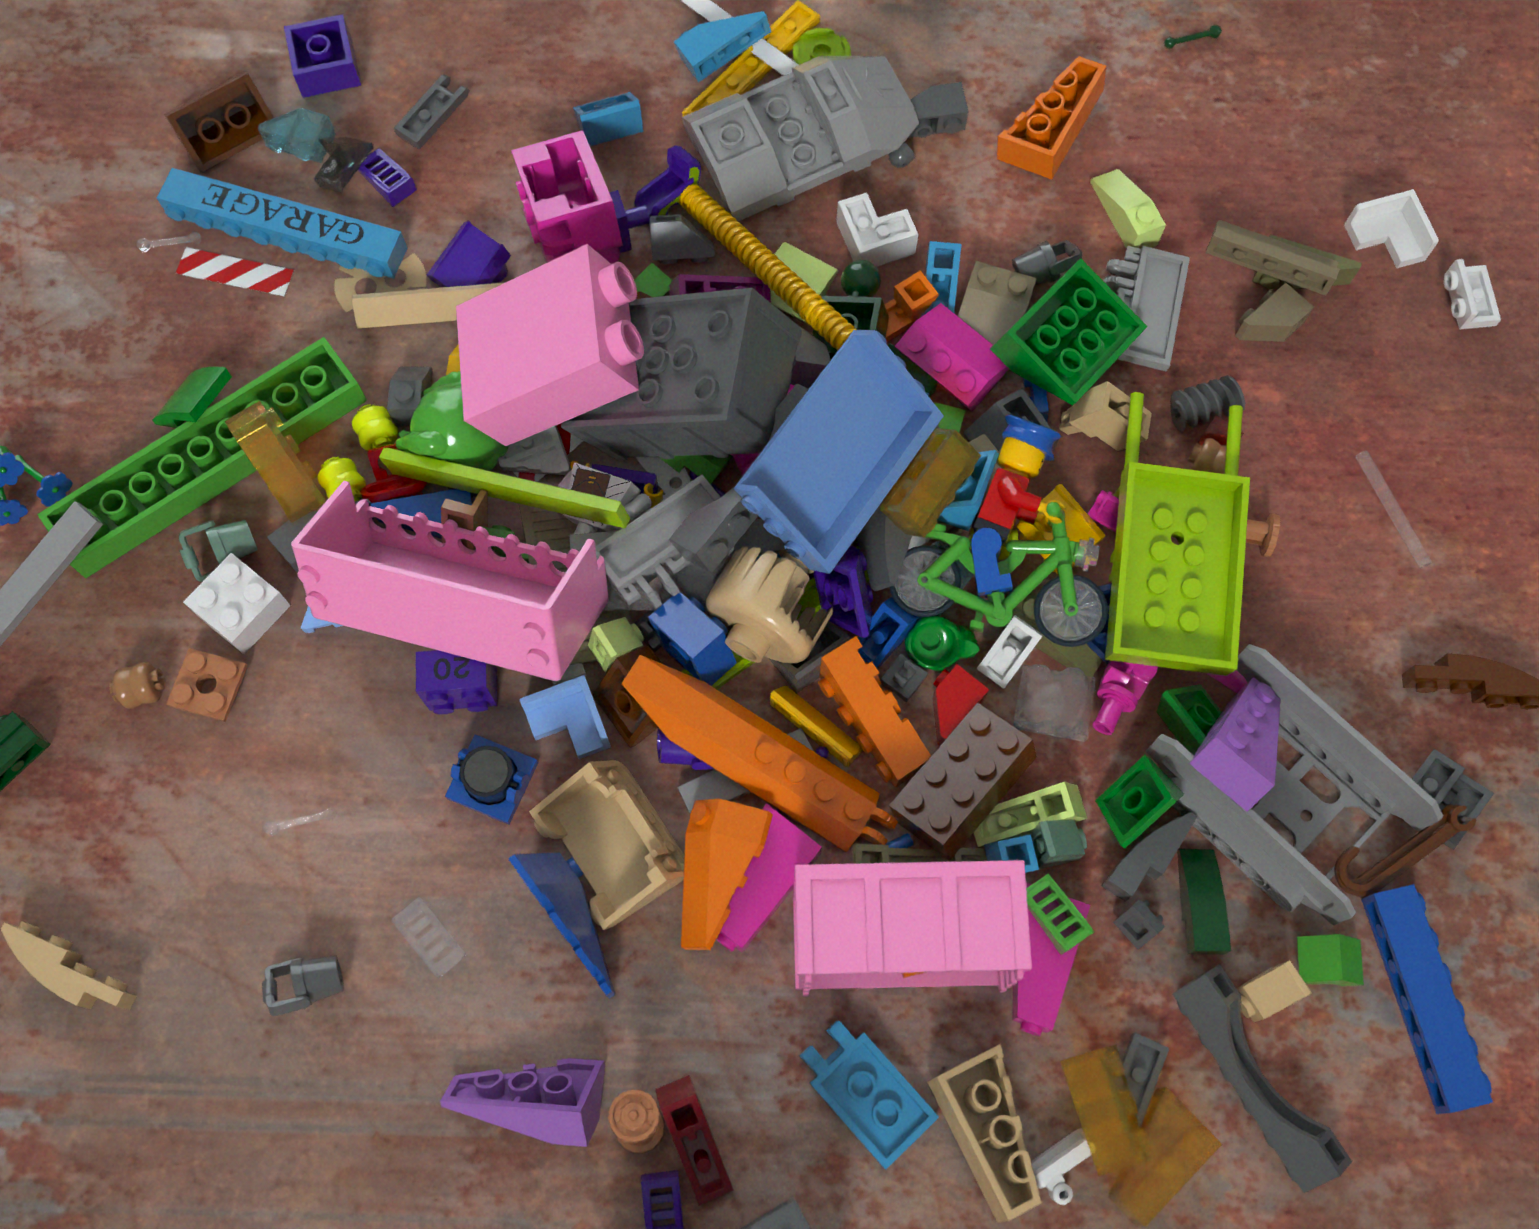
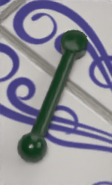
(1214, 32)

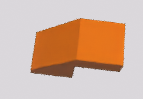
(910, 301)

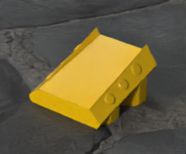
(1077, 522)

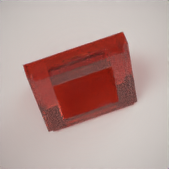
(1216, 430)

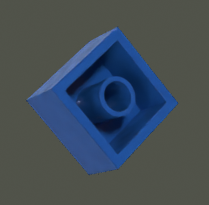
(693, 638)

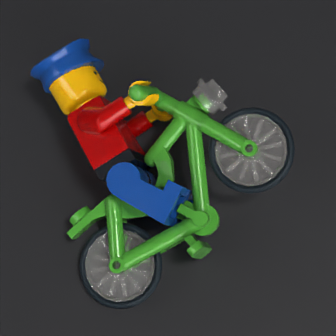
(1066, 609)

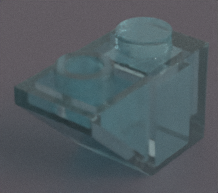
(298, 134)

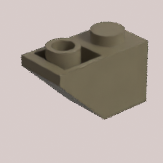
(1276, 317)

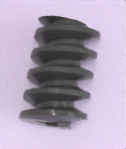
(1205, 401)

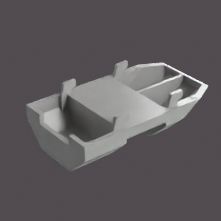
(801, 130)

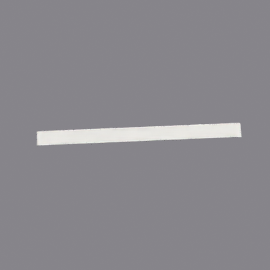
(762, 48)

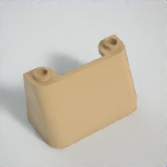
(612, 839)

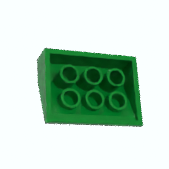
(1070, 335)

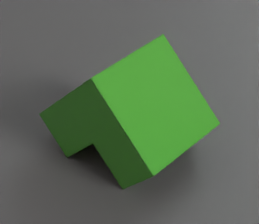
(1330, 960)

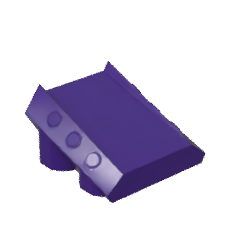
(470, 260)

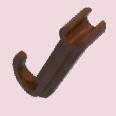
(1402, 857)

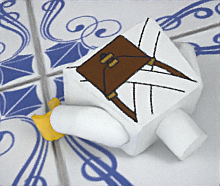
(598, 483)

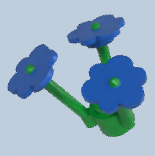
(51, 490)

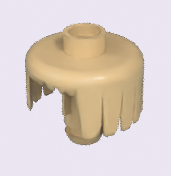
(762, 606)

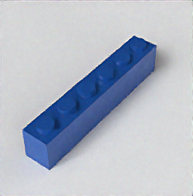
(1427, 1000)

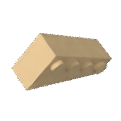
(988, 1131)

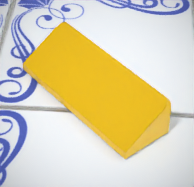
(815, 725)

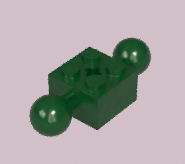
(860, 283)

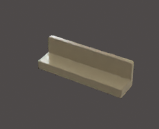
(1273, 257)

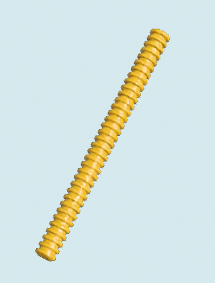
(766, 266)

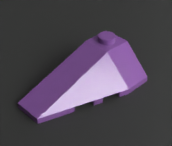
(544, 1103)

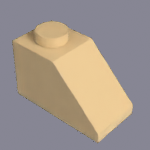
(1272, 991)

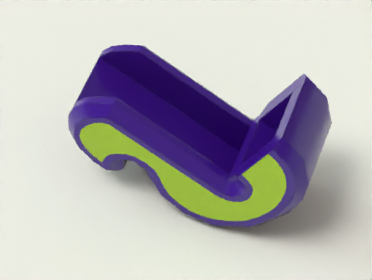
(667, 187)

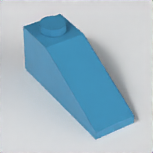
(719, 41)
(942, 272)

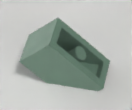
(1058, 842)

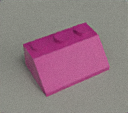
(953, 355)

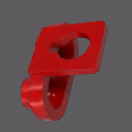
(387, 485)

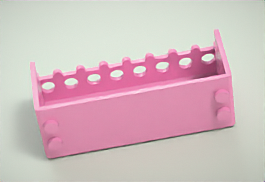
(447, 593)

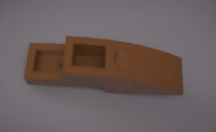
(1486, 679)

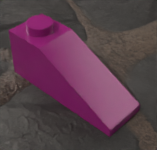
(708, 283)

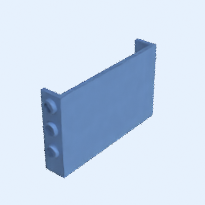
(839, 451)

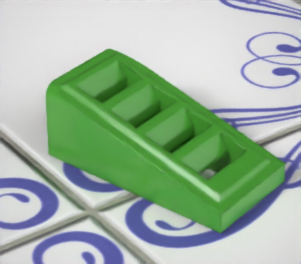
(1074, 916)

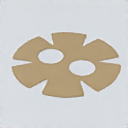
(345, 287)

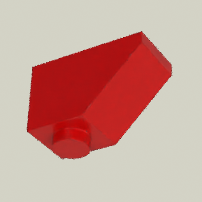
(954, 698)

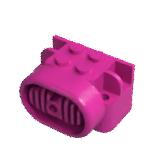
(566, 198)

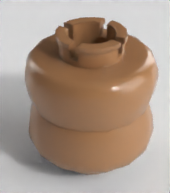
(1208, 457)
(137, 685)

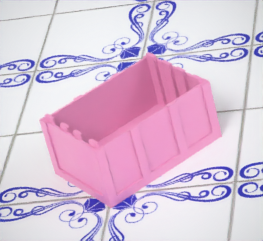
(897, 918)

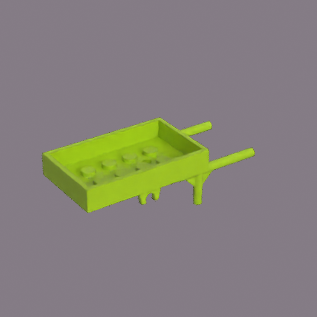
(1184, 599)

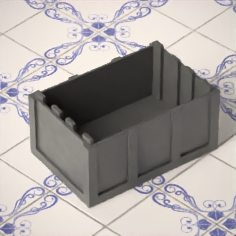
(705, 379)

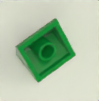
(1188, 714)
(1137, 800)

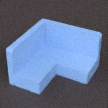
(570, 708)

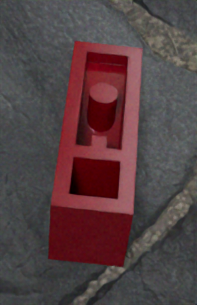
(693, 1140)

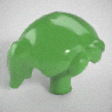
(442, 433)

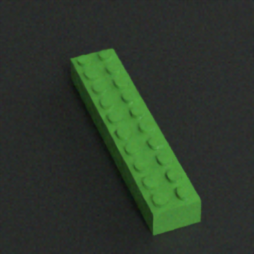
(204, 457)

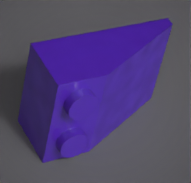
(847, 593)

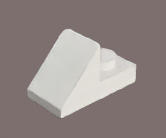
(1009, 651)

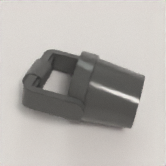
(1042, 261)
(311, 982)

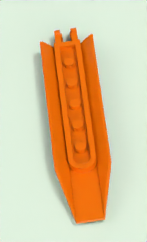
(757, 755)

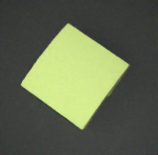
(810, 269)

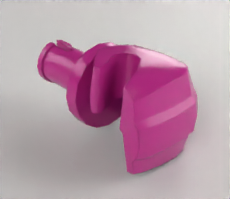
(1120, 691)

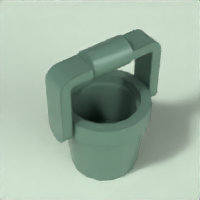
(224, 539)

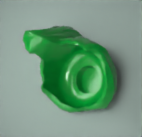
(939, 643)

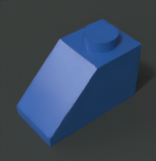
(887, 632)

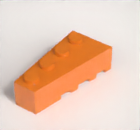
(872, 713)

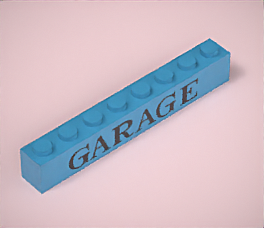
(282, 223)

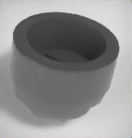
(902, 156)

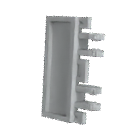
(1154, 297)
(642, 548)

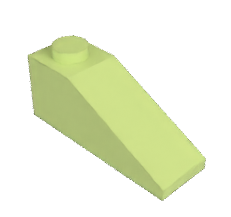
(1129, 210)
(1023, 814)

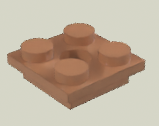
(197, 669)

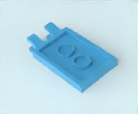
(869, 1095)

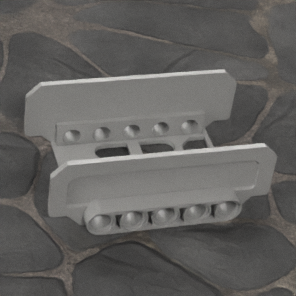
(1332, 746)

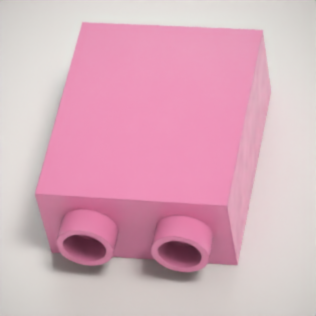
(548, 346)

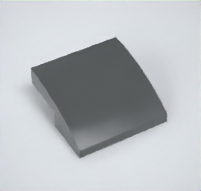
(1449, 786)

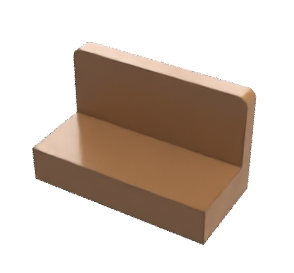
(466, 515)

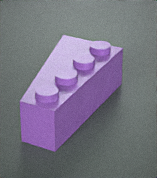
(1243, 745)

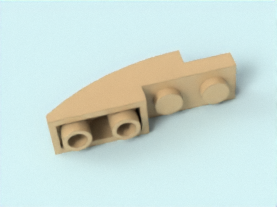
(59, 970)

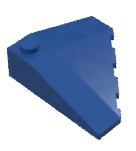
(564, 898)

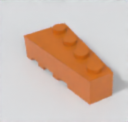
(1050, 126)

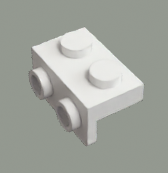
(1471, 296)

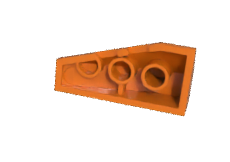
(717, 852)

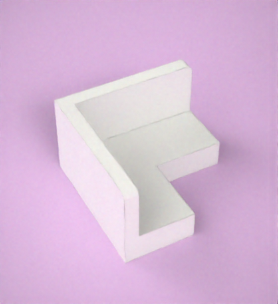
(1398, 223)
(872, 237)

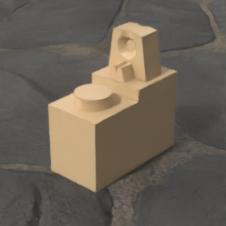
(1104, 414)

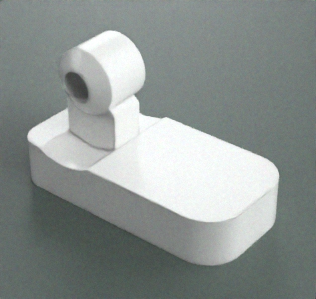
(1057, 1161)

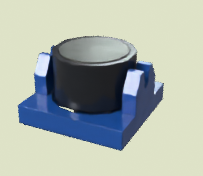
(489, 777)

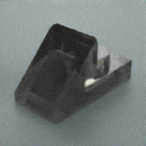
(344, 161)

